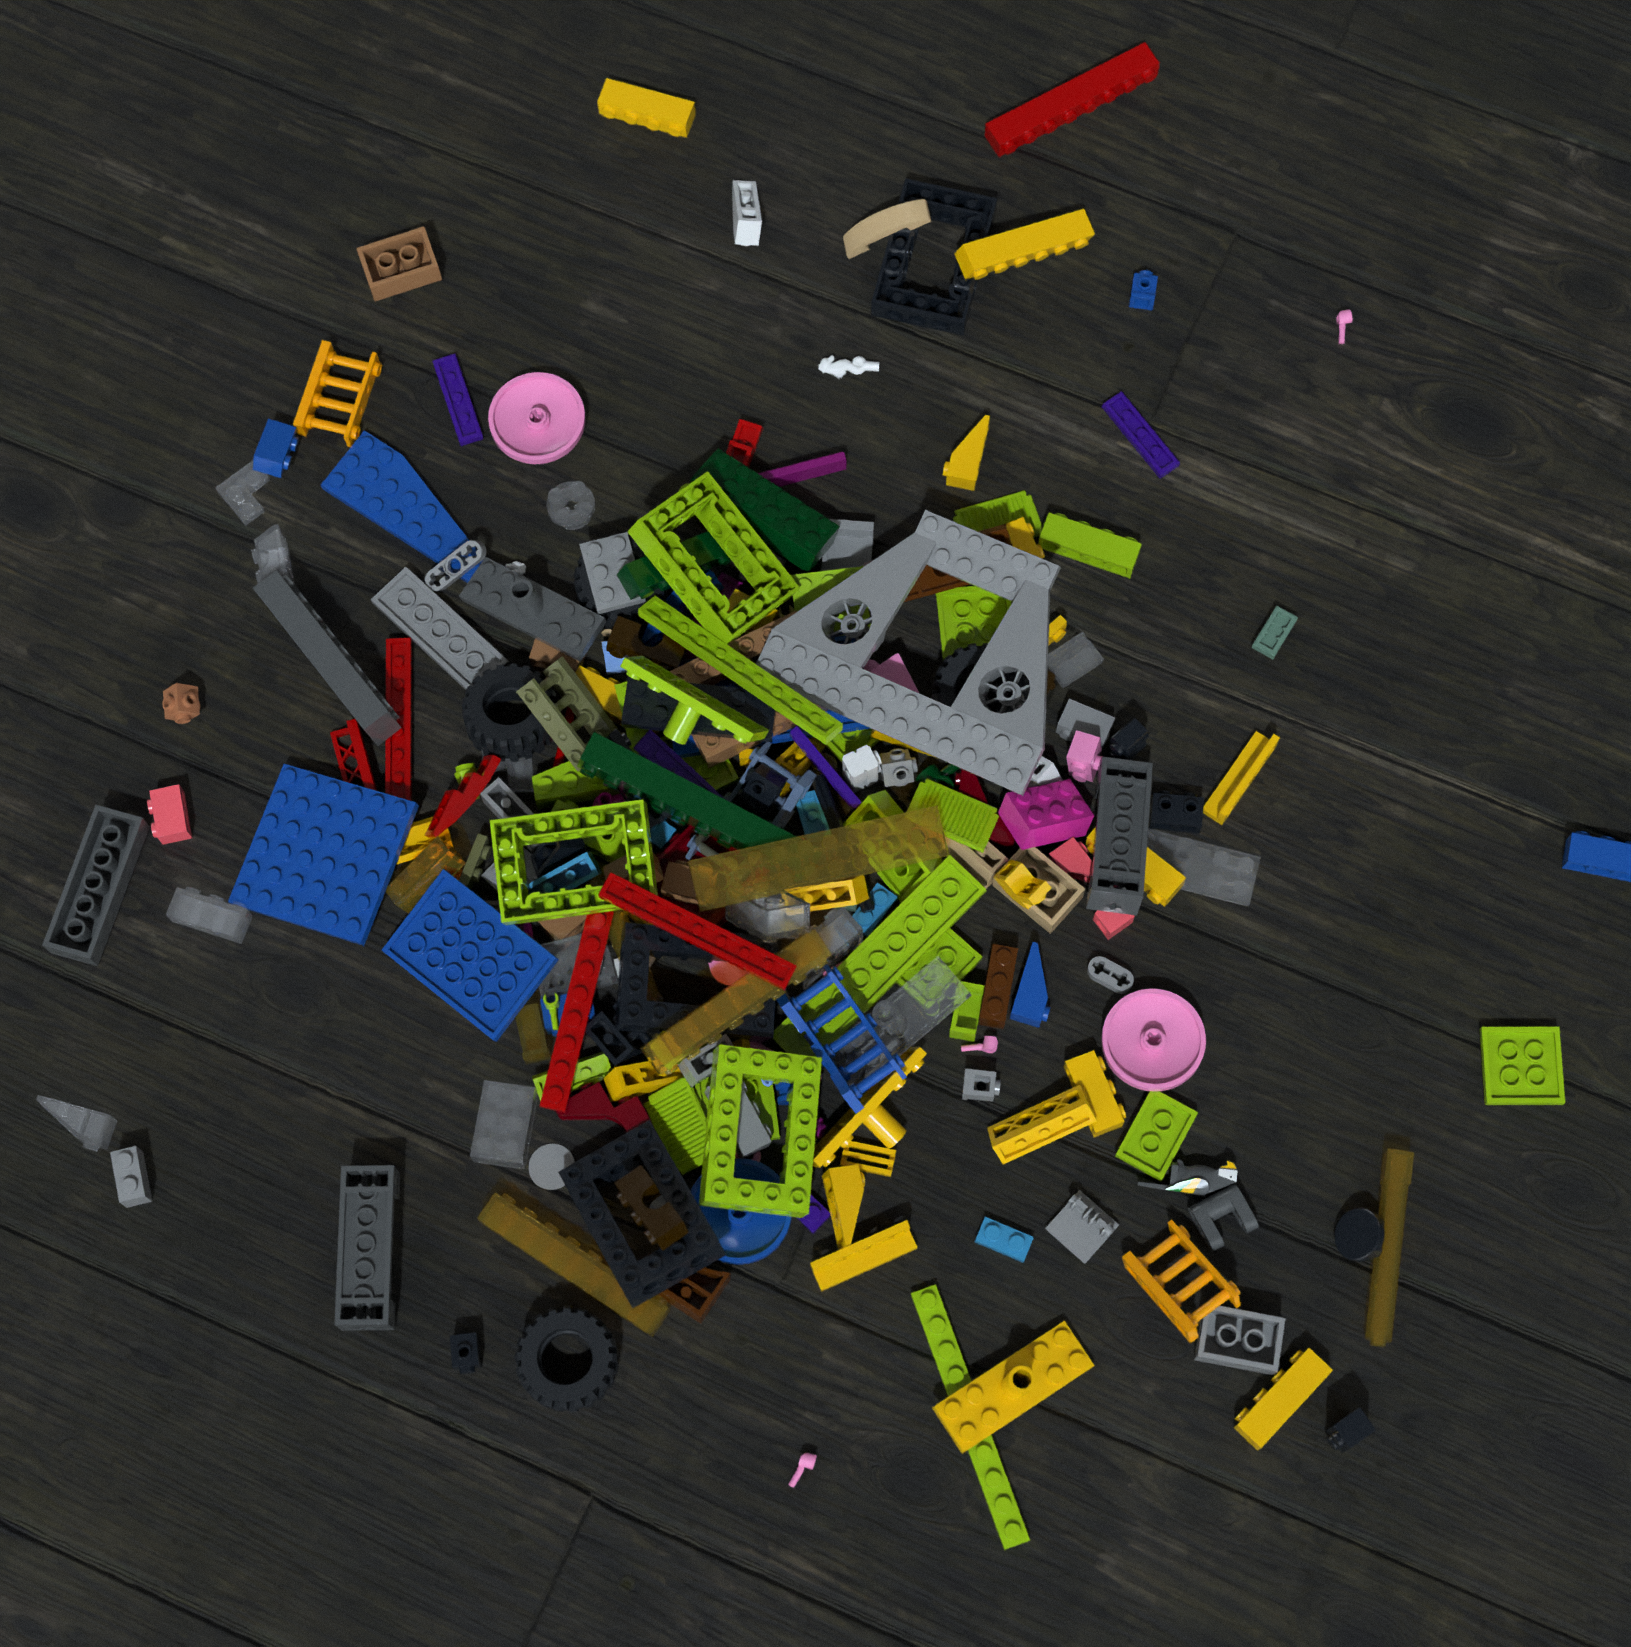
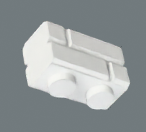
(861, 768)

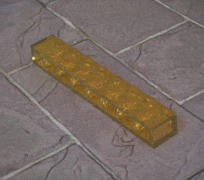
(730, 1005)
(569, 1261)

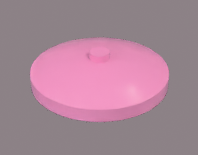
(536, 418)
(1153, 1040)

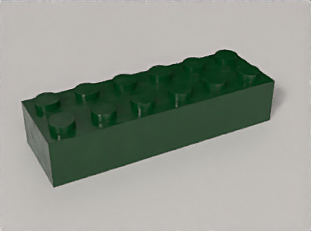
(775, 515)

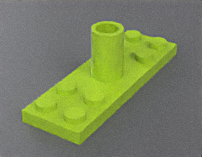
(691, 704)

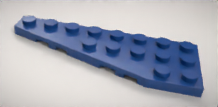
(393, 496)

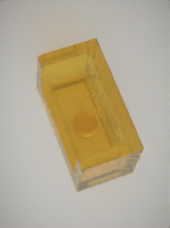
(532, 1034)

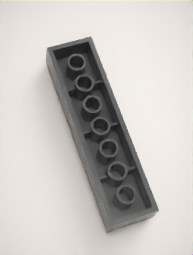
(328, 656)

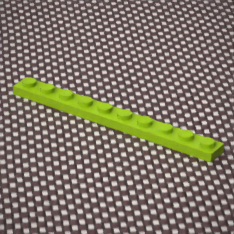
(740, 670)
(984, 1454)

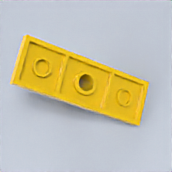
(873, 1114)
(994, 1399)

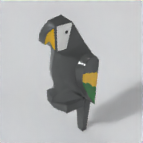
(1197, 1178)

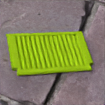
(1000, 512)
(961, 816)
(679, 1123)

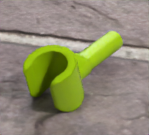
(552, 1007)

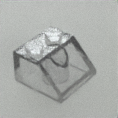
(272, 554)

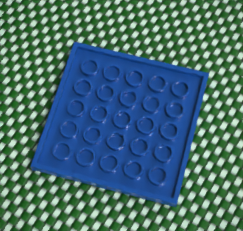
(324, 854)

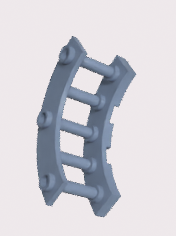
(785, 805)

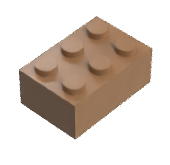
(399, 263)

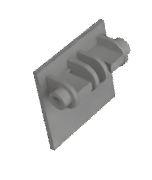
(1082, 1226)

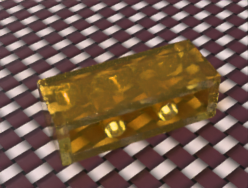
(421, 873)

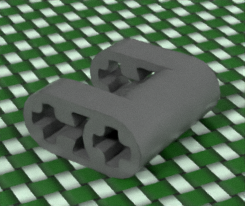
(1217, 1206)

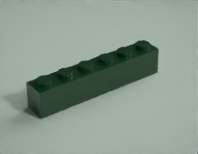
(642, 577)

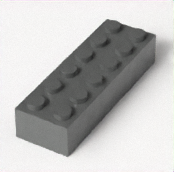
(96, 885)

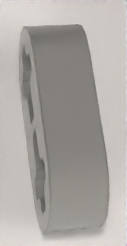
(1113, 969)

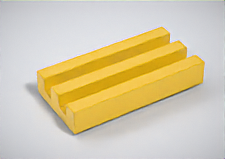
(869, 1148)

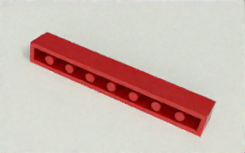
(1072, 100)

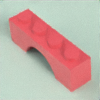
(1074, 861)

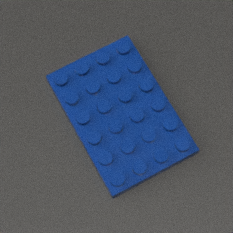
(468, 956)

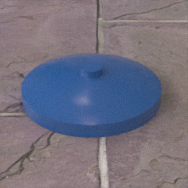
(744, 1234)

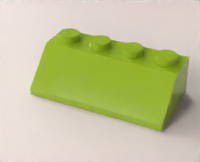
(900, 880)

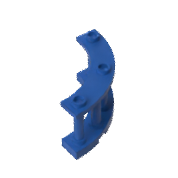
(841, 1075)

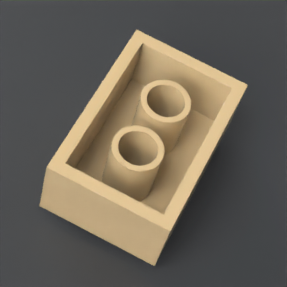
(1059, 900)

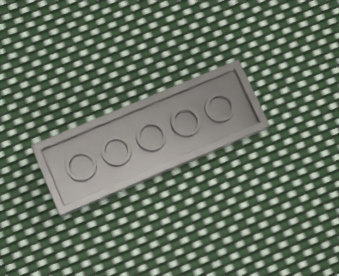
(437, 628)

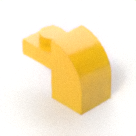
(1021, 884)

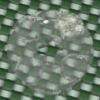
(574, 492)

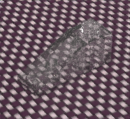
(86, 1125)

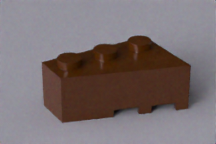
(697, 1292)

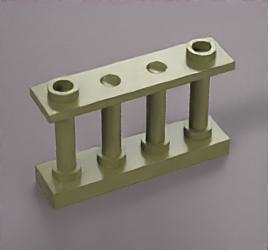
(578, 699)

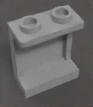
(851, 546)

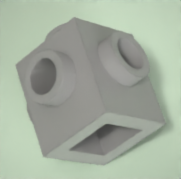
(897, 767)

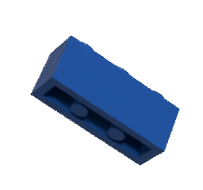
(1598, 856)

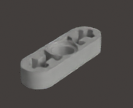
(466, 565)

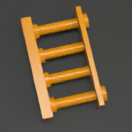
(320, 378)
(1171, 1303)

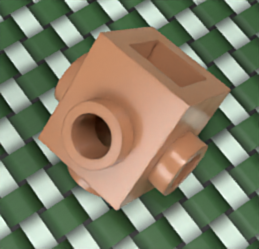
(181, 703)

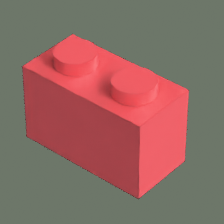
(169, 814)

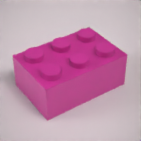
(1046, 814)

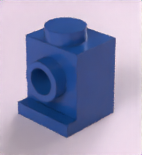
(1143, 290)

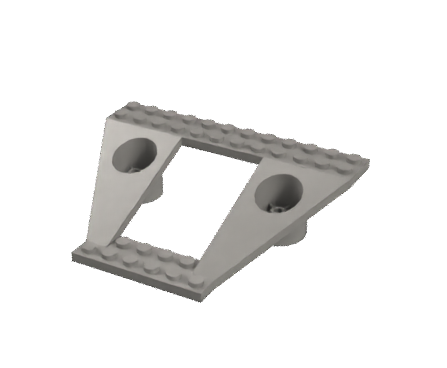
(968, 733)

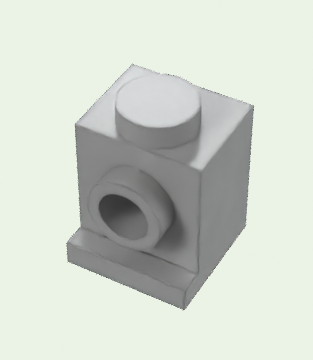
(975, 1077)

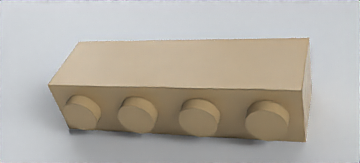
(978, 864)

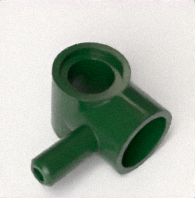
(939, 776)

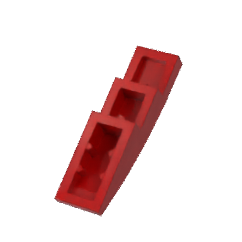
(744, 442)
(458, 801)

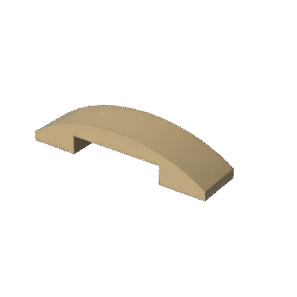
(884, 223)

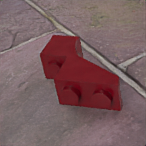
(970, 786)
(595, 1105)

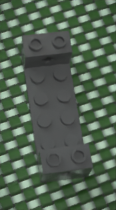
(1120, 836)
(366, 1248)

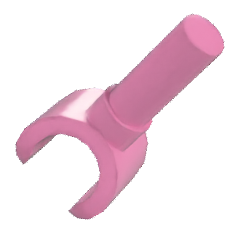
(1344, 317)
(989, 1045)
(806, 1461)

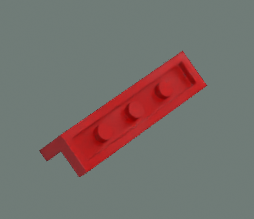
(360, 754)

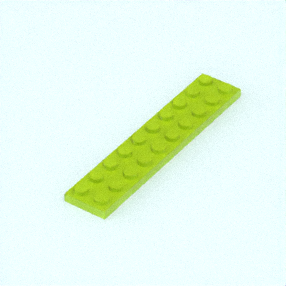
(888, 952)

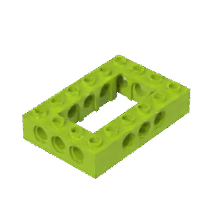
(737, 539)
(513, 833)
(718, 1186)

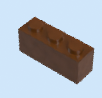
(998, 986)

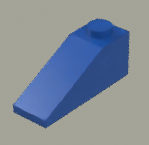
(1032, 993)

